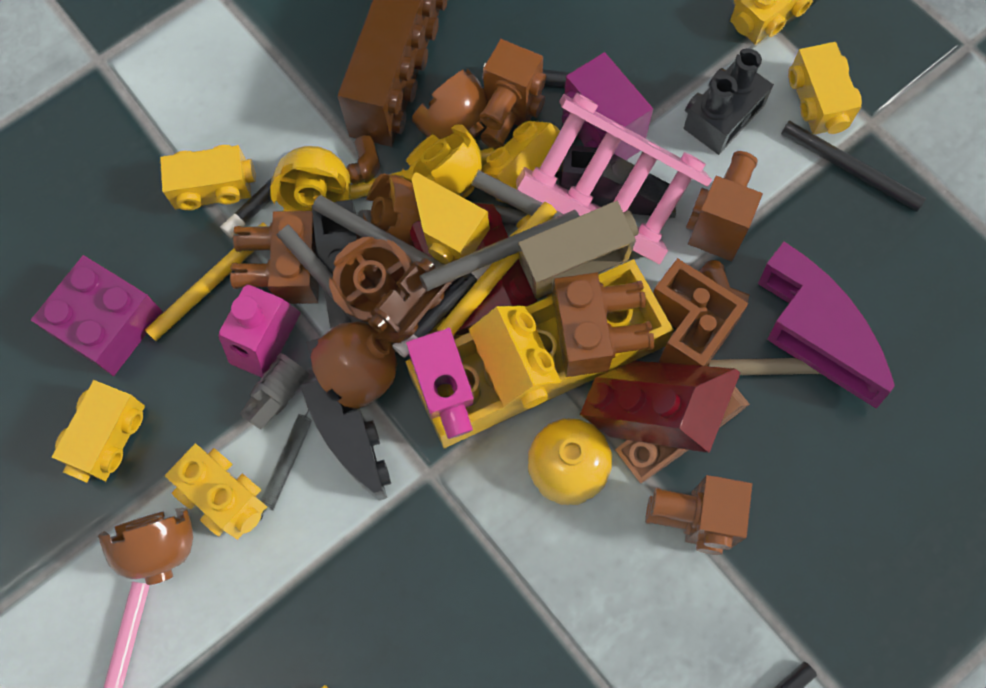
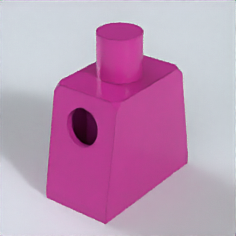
(259, 326)
(439, 363)

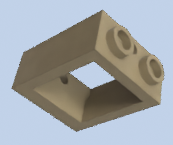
(578, 247)

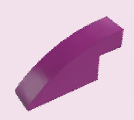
(825, 327)

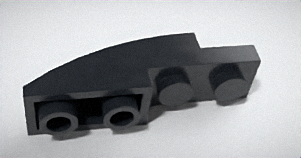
(347, 436)

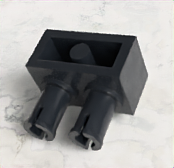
(729, 102)

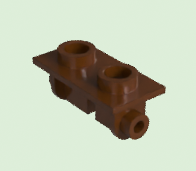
(399, 317)

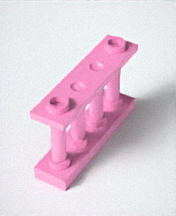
(541, 182)

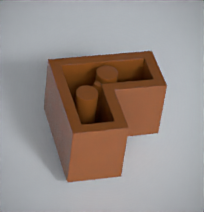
(699, 311)

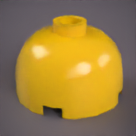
(447, 161)
(306, 175)
(569, 461)

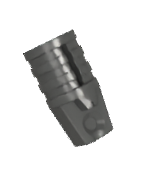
(273, 391)

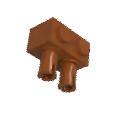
(513, 91)
(726, 210)
(283, 271)
(582, 324)
(710, 517)

